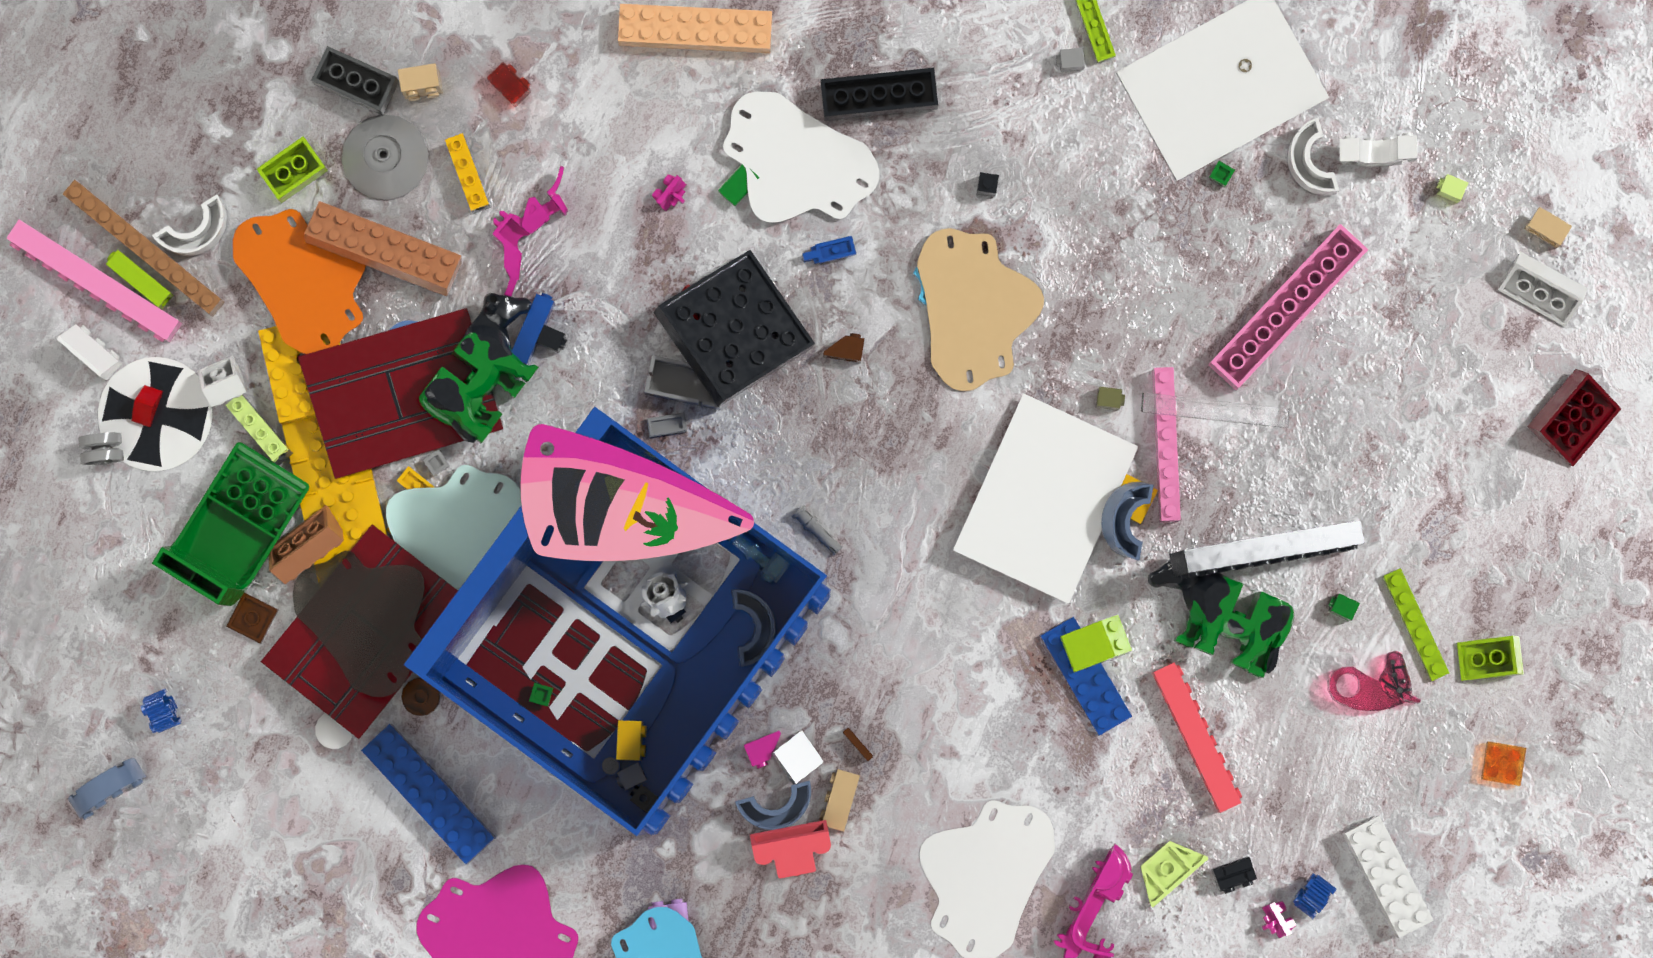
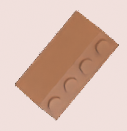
(305, 545)

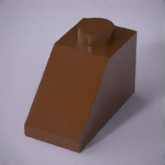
(846, 349)

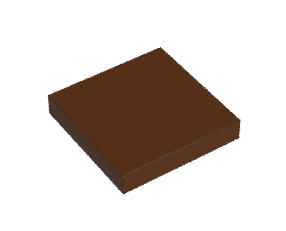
(252, 618)

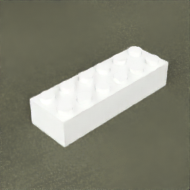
(1387, 876)

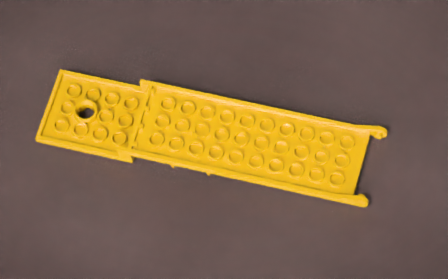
(351, 497)

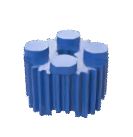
(160, 711)
(1314, 896)

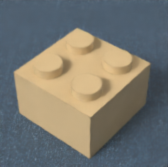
(420, 82)

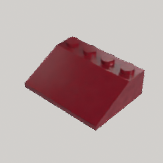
(1574, 416)

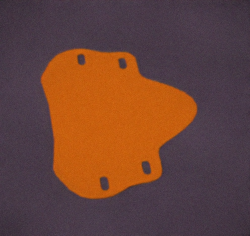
(297, 281)

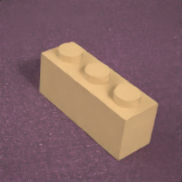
(839, 799)

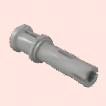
(810, 523)

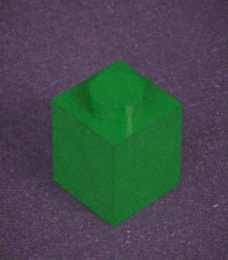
(1343, 606)

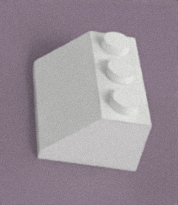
(90, 351)

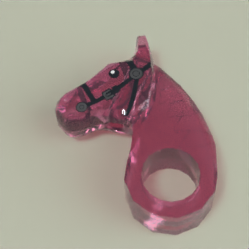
(1387, 692)

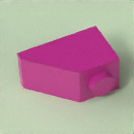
(761, 749)

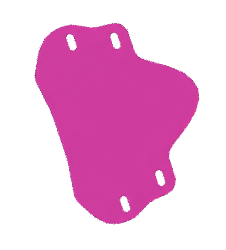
(495, 919)

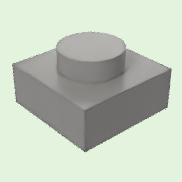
(436, 462)

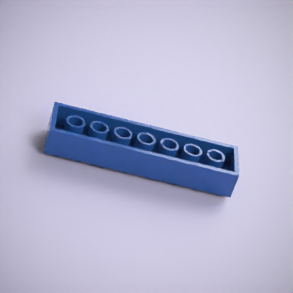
(428, 794)

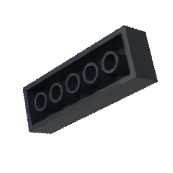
(879, 94)

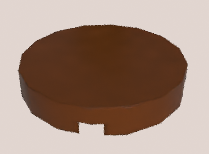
(420, 697)

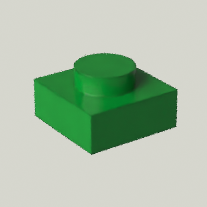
(1221, 173)
(541, 694)

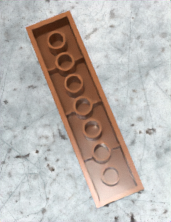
(383, 248)

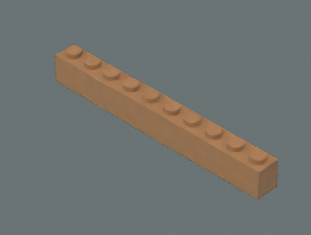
(143, 248)

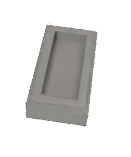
(666, 425)

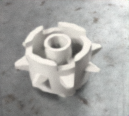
(664, 594)

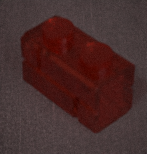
(509, 84)

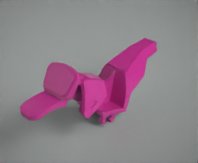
(514, 227)

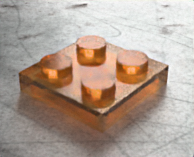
(1503, 763)

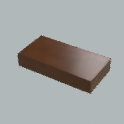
(858, 744)

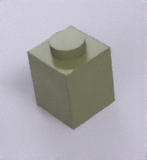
(1110, 398)

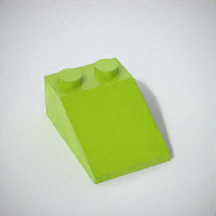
(1096, 643)
(1490, 658)

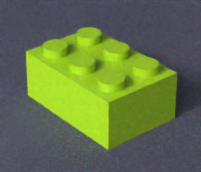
(292, 169)

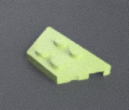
(1168, 869)

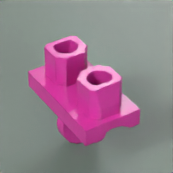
(672, 194)
(1275, 921)

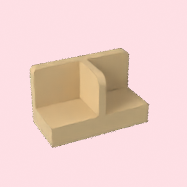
(1548, 227)

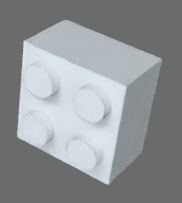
(221, 381)

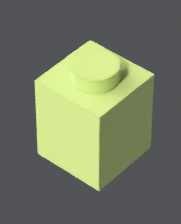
(1451, 188)

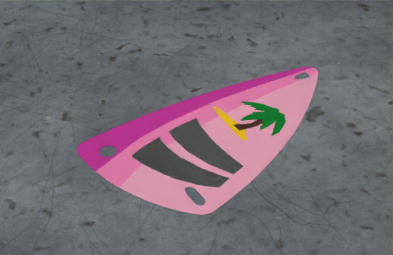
(615, 502)

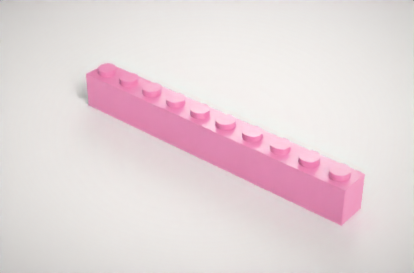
(94, 281)

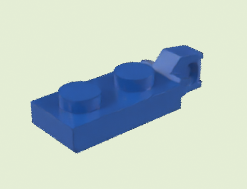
(831, 250)

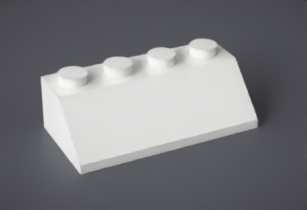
(1543, 289)

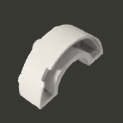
(1380, 152)
(1301, 165)
(201, 239)

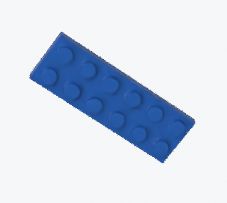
(1090, 686)

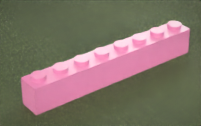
(1166, 450)

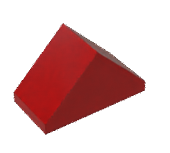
(146, 405)

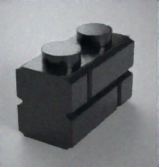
(1234, 874)

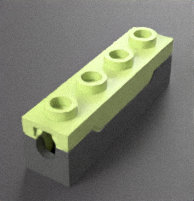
(259, 429)

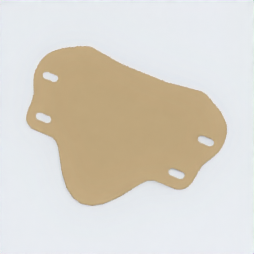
(973, 307)

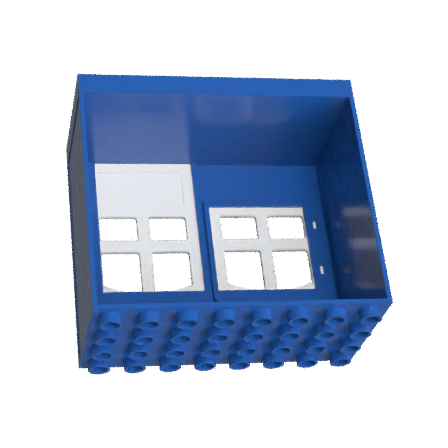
(690, 675)

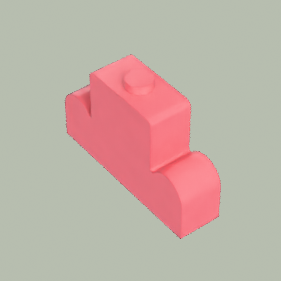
(791, 847)

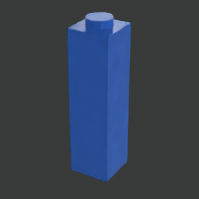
(532, 326)

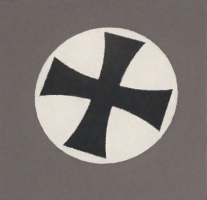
(179, 421)

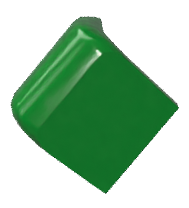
(234, 526)

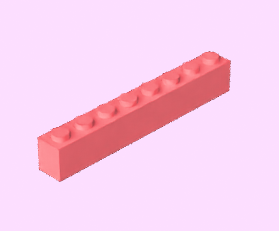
(1196, 737)

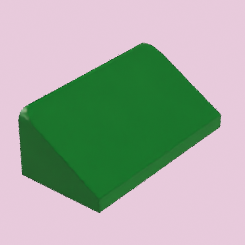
(736, 186)

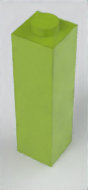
(139, 279)

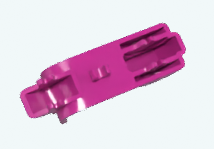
(1107, 885)

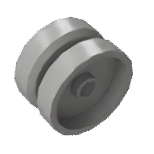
(101, 448)

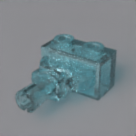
(771, 568)

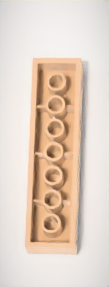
(695, 28)

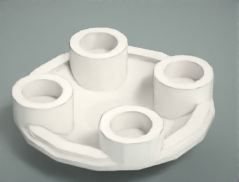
(331, 733)

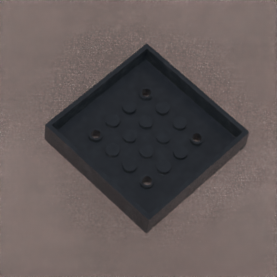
(734, 328)

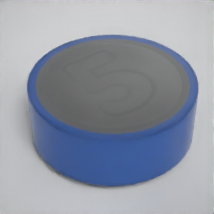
(610, 765)

